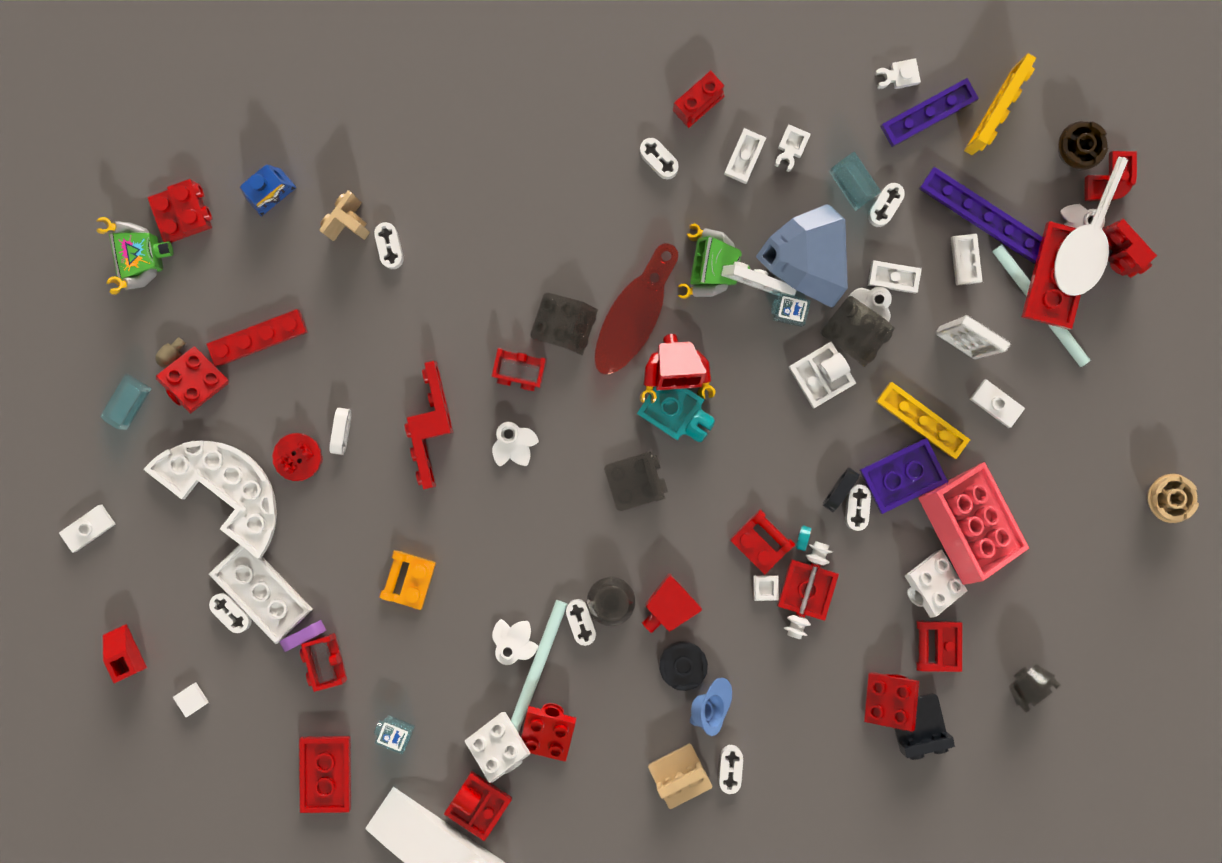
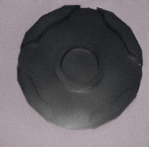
(683, 665)

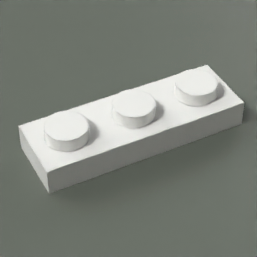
(757, 279)

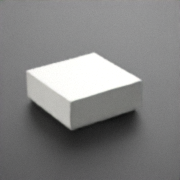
(765, 588)
(190, 699)

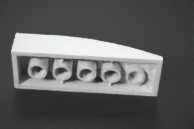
(421, 836)

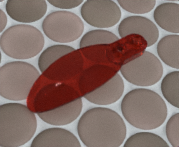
(634, 314)

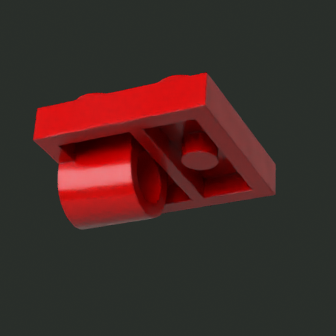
(191, 380)
(891, 701)
(548, 731)
(478, 806)

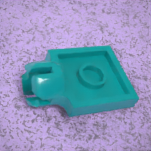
(677, 413)

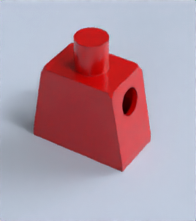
(670, 606)

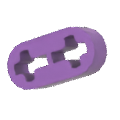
(302, 635)

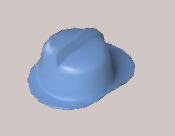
(711, 708)

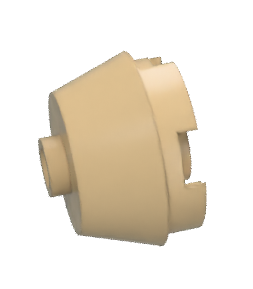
(1172, 498)

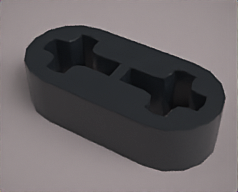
(840, 489)

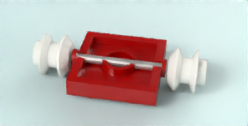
(807, 590)

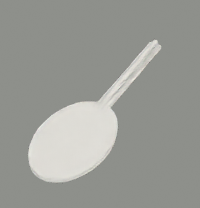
(1086, 249)

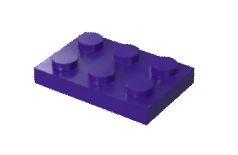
(903, 475)

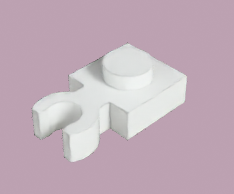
(901, 74)
(792, 144)

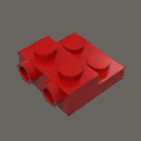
(180, 211)
(1129, 250)

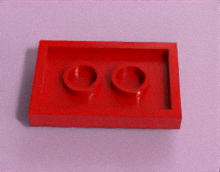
(325, 774)

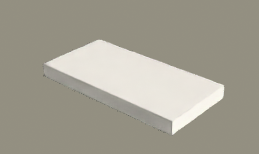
(972, 338)
(261, 593)

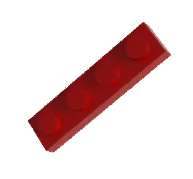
(257, 338)

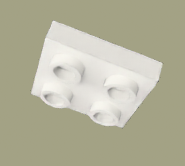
(822, 374)
(934, 584)
(497, 747)

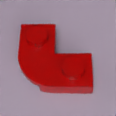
(1096, 184)

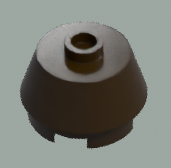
(1083, 145)

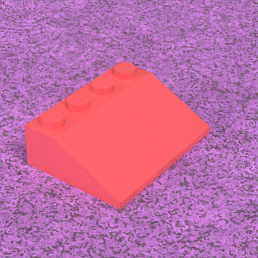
(974, 524)

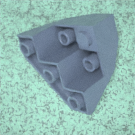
(810, 254)

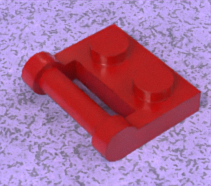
(756, 548)
(947, 646)

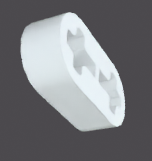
(655, 162)
(890, 207)
(394, 245)
(340, 431)
(864, 507)
(226, 617)
(575, 624)
(736, 770)

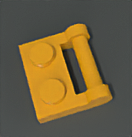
(415, 583)

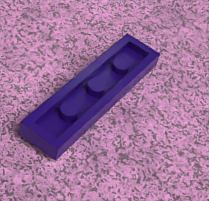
(929, 112)

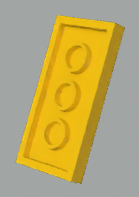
(998, 109)

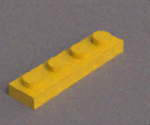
(923, 420)

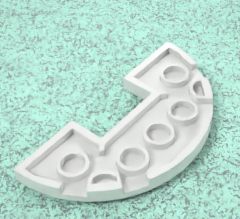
(232, 478)

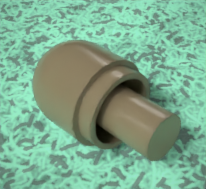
(169, 353)

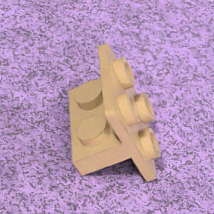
(343, 216)
(679, 776)

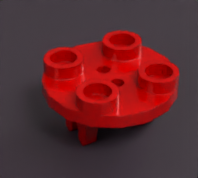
(287, 463)

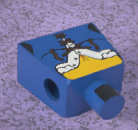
(266, 188)

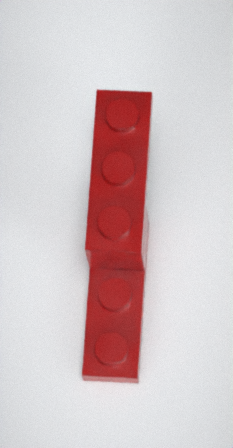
(428, 425)

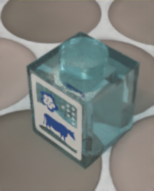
(790, 310)
(393, 734)

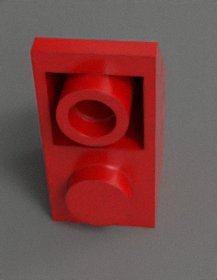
(121, 654)

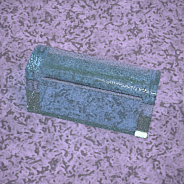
(855, 181)
(125, 402)

